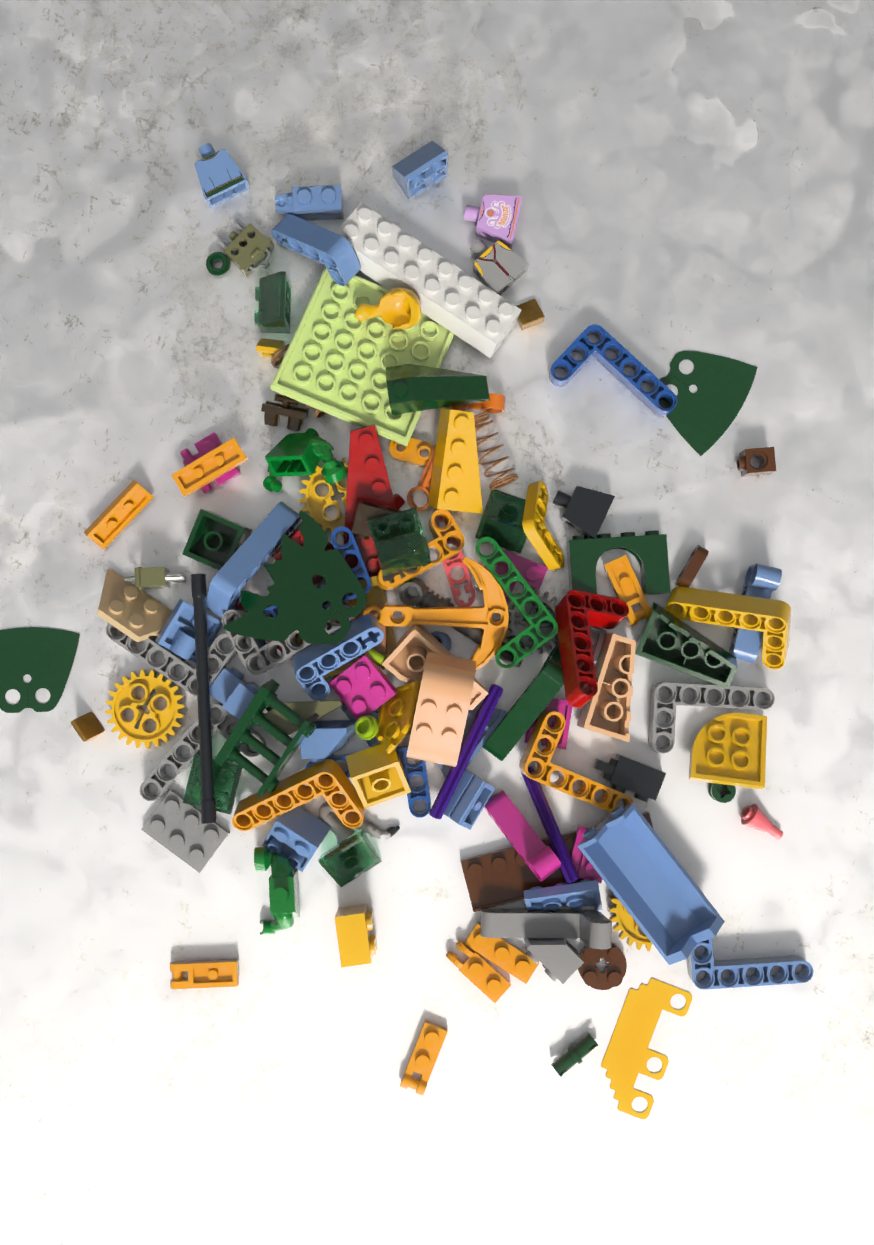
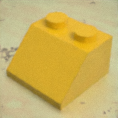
(377, 775)

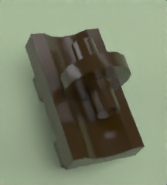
(274, 410)

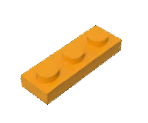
(209, 467)
(118, 514)
(502, 954)

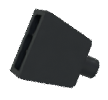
(584, 509)

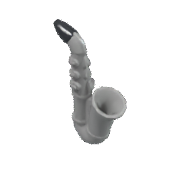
(342, 832)

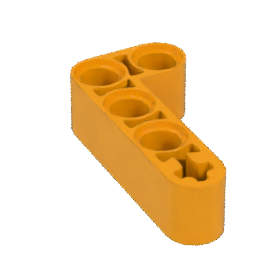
(438, 545)

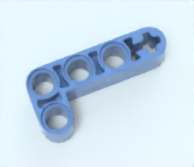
(319, 245)
(760, 583)
(363, 636)

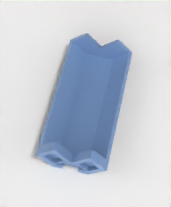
(650, 883)

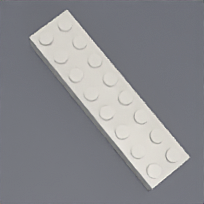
(443, 289)

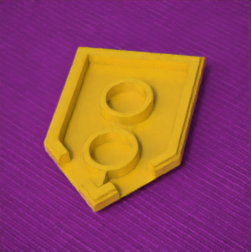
(397, 716)

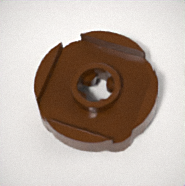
(611, 975)

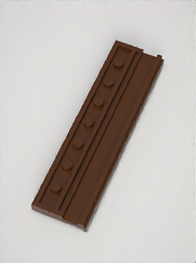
(503, 875)

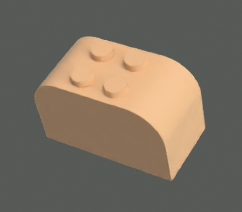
(442, 709)

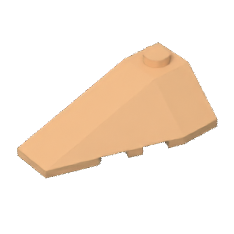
(409, 658)

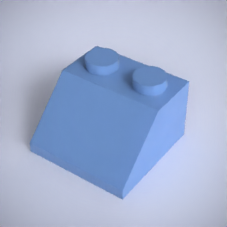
(327, 739)

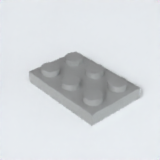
(181, 832)

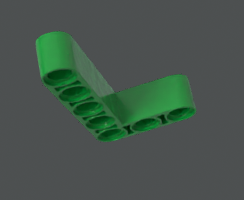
(519, 602)

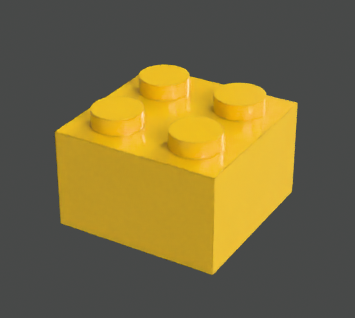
(354, 935)

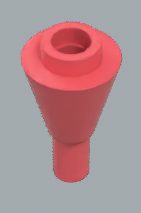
(754, 817)

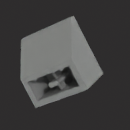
(556, 955)

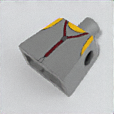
(497, 266)

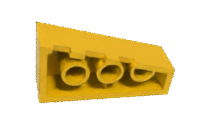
(455, 465)

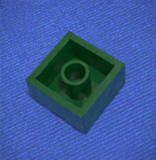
(214, 539)

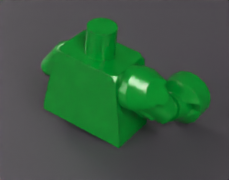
(299, 456)
(282, 890)

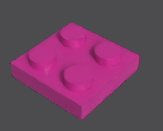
(363, 687)

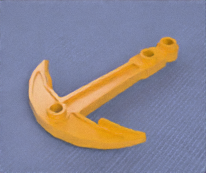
(473, 617)

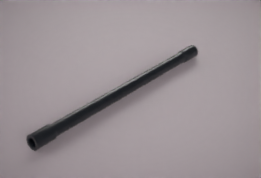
(208, 802)

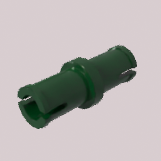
(574, 1055)

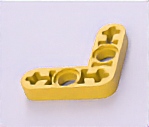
(535, 529)

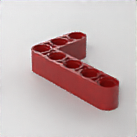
(574, 617)

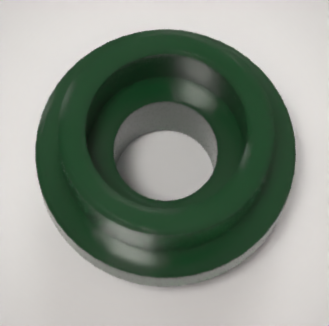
(213, 259)

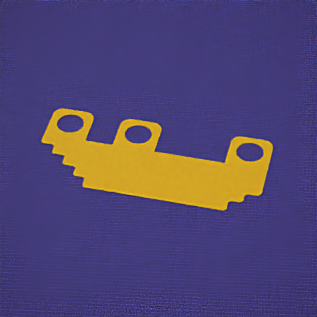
(630, 1041)

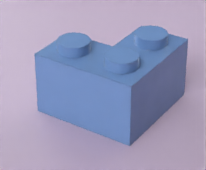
(233, 691)

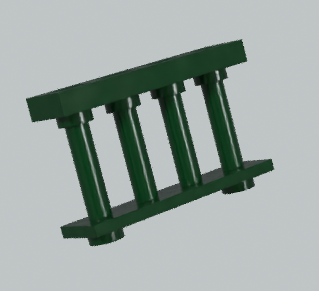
(242, 734)

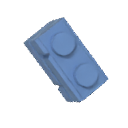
(468, 799)

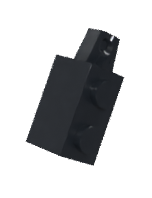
(633, 776)

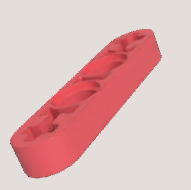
(456, 561)

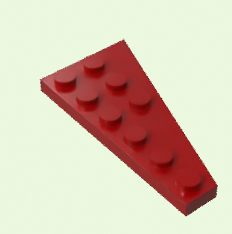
(367, 482)

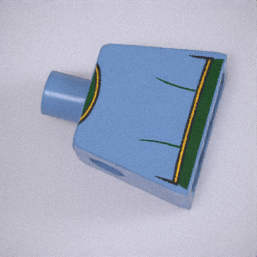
(219, 175)

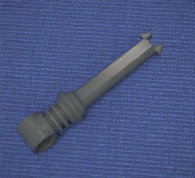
(428, 599)

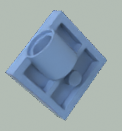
(179, 631)

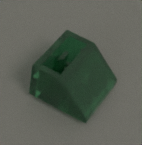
(399, 542)
(225, 784)

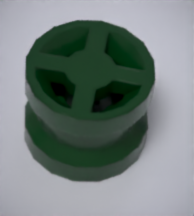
(715, 791)

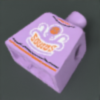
(496, 217)

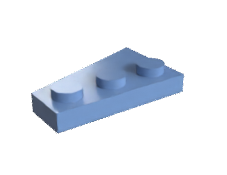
(562, 894)

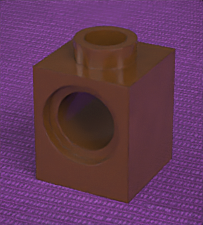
(766, 457)

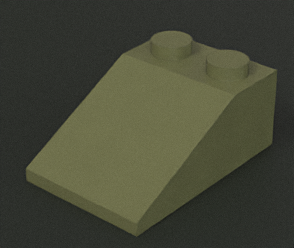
(304, 709)

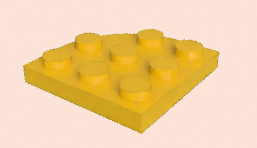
(731, 751)

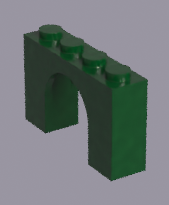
(648, 550)

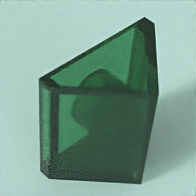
(350, 858)

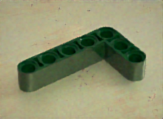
(527, 707)

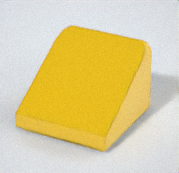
(269, 347)

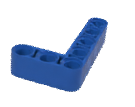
(615, 367)
(360, 570)
(410, 769)

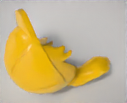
(397, 308)

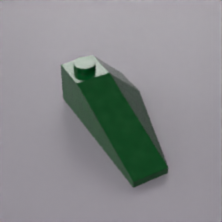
(427, 388)

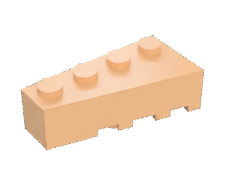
(610, 707)

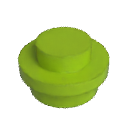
(366, 727)

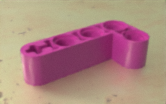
(523, 838)

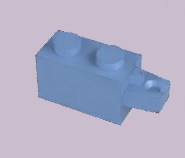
(312, 202)

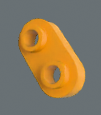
(412, 452)

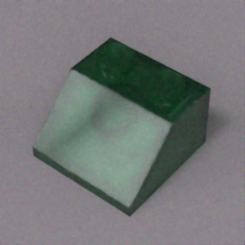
(274, 303)
(503, 521)

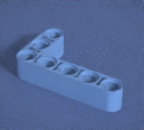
(251, 555)
(738, 968)

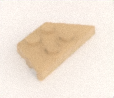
(131, 608)

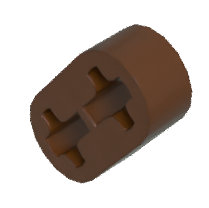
(692, 567)

